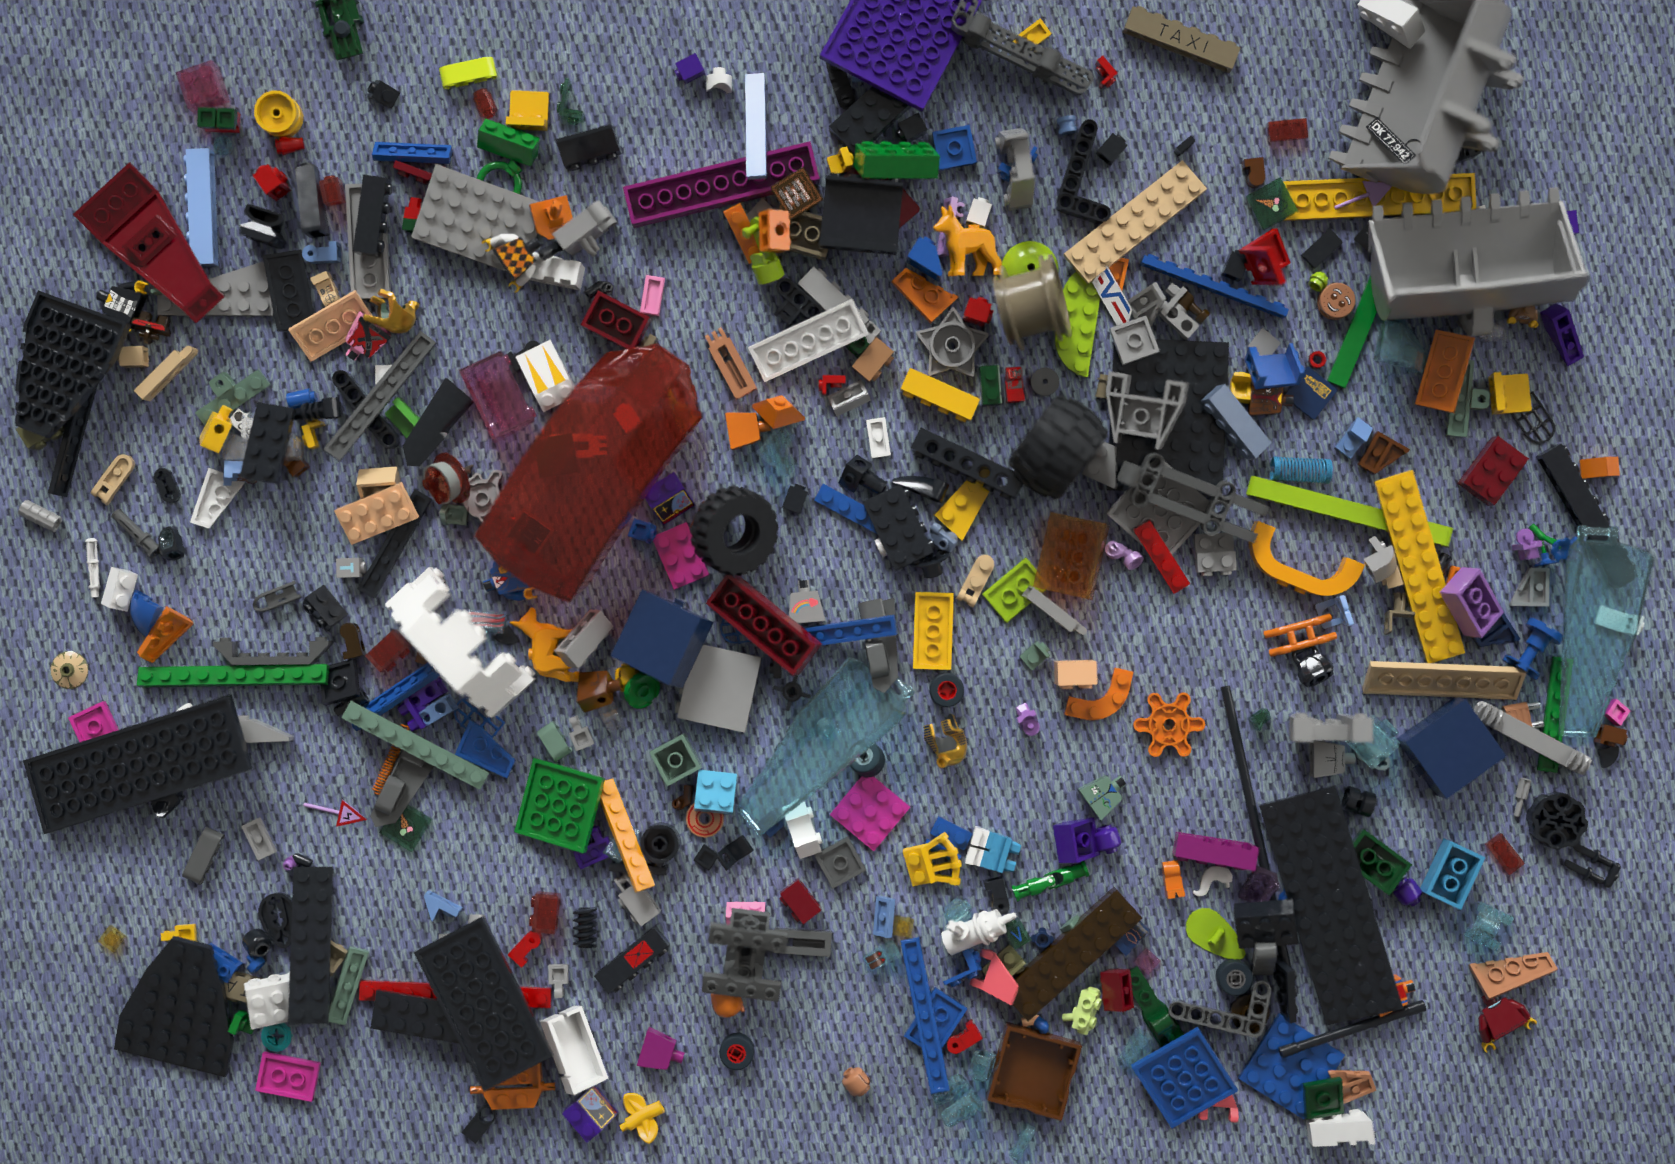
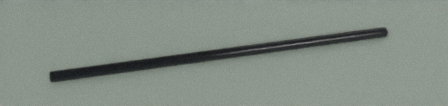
(1248, 793)

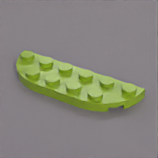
(1082, 307)

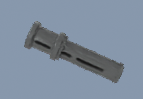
(142, 539)

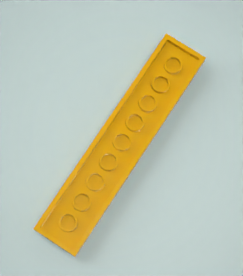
(1318, 198)
(1418, 566)

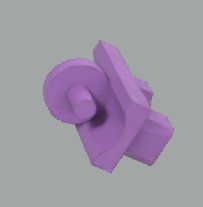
(1526, 548)
(1027, 720)

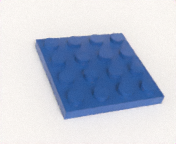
(1184, 1077)
(1284, 1077)

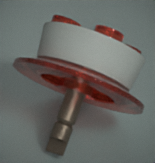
(447, 479)

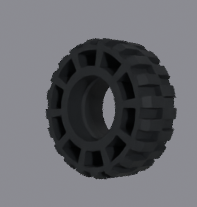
(712, 520)

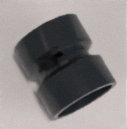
(1356, 801)

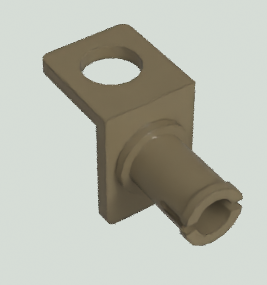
(1399, 611)

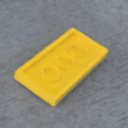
(933, 630)

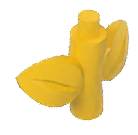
(641, 1116)

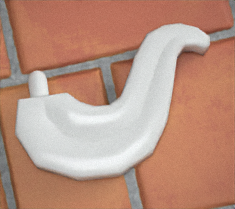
(1213, 873)

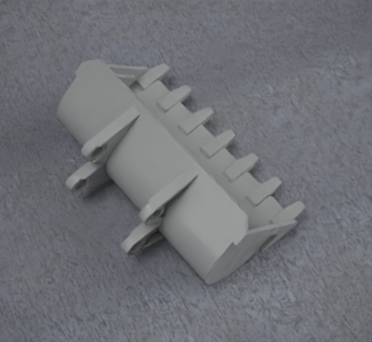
(1432, 95)

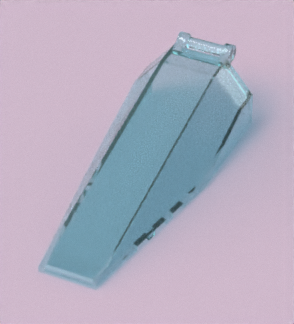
(1601, 618)
(811, 760)

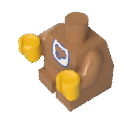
(1524, 315)

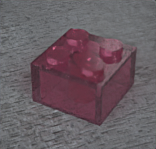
(203, 86)

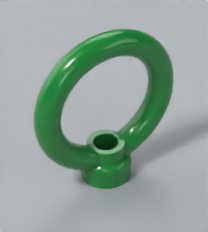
(511, 167)

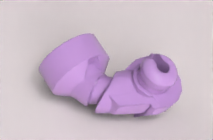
(1117, 550)

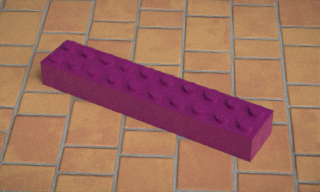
(713, 186)

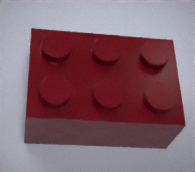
(615, 321)
(1493, 471)

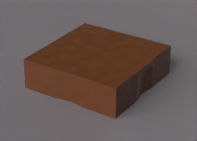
(1033, 1070)

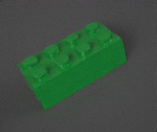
(896, 160)

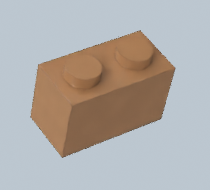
(873, 359)

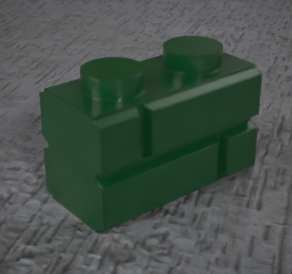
(990, 385)

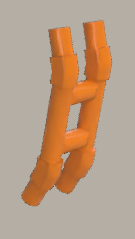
(1293, 644)

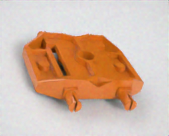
(520, 1096)

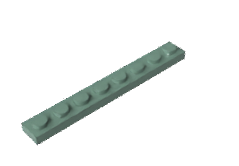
(415, 745)

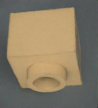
(1393, 580)

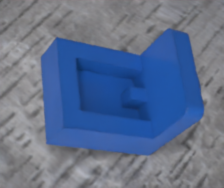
(642, 531)

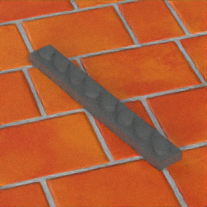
(379, 396)

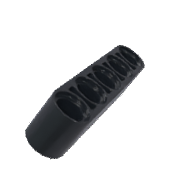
(346, 390)

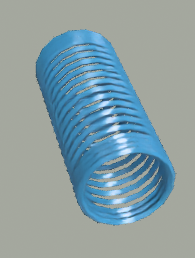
(1326, 463)

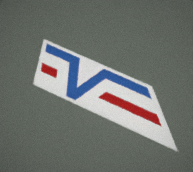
(1112, 297)

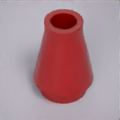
(287, 145)

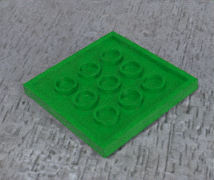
(559, 805)

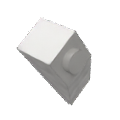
(258, 731)

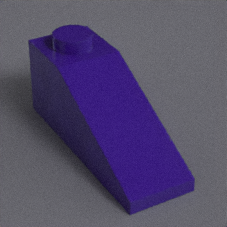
(1562, 332)

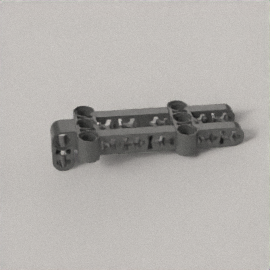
(1045, 65)
(1133, 474)

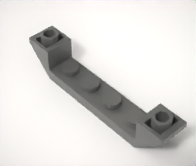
(229, 650)

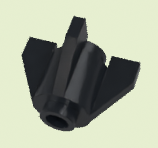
(791, 698)

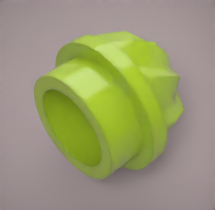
(1318, 281)

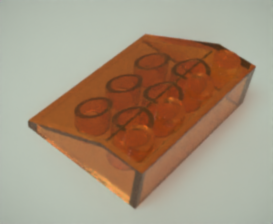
(1071, 556)

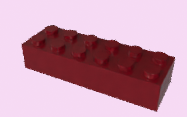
(764, 623)

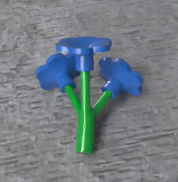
(1559, 547)

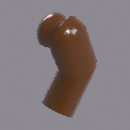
(685, 799)

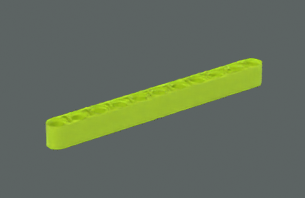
(1332, 506)

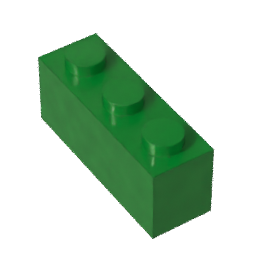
(508, 142)

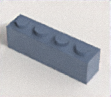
(1236, 422)

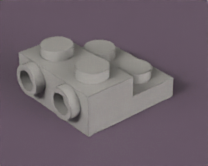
(1214, 554)

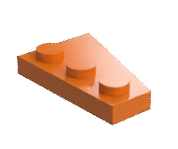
(923, 295)
(164, 633)

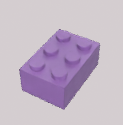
(1471, 602)

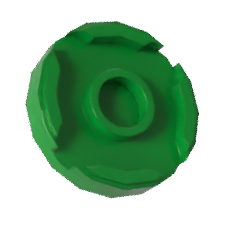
(641, 690)

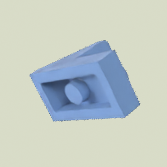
(1353, 438)
(436, 903)

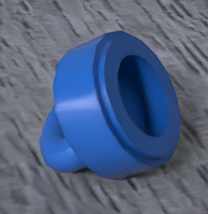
(255, 964)

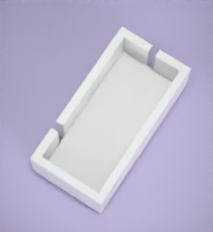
(574, 1049)

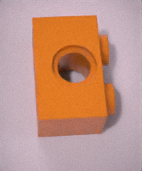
(768, 239)

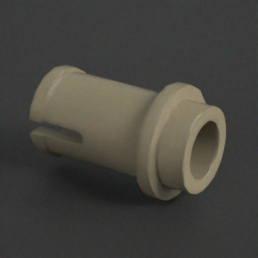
(1101, 389)

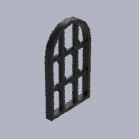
(1541, 423)

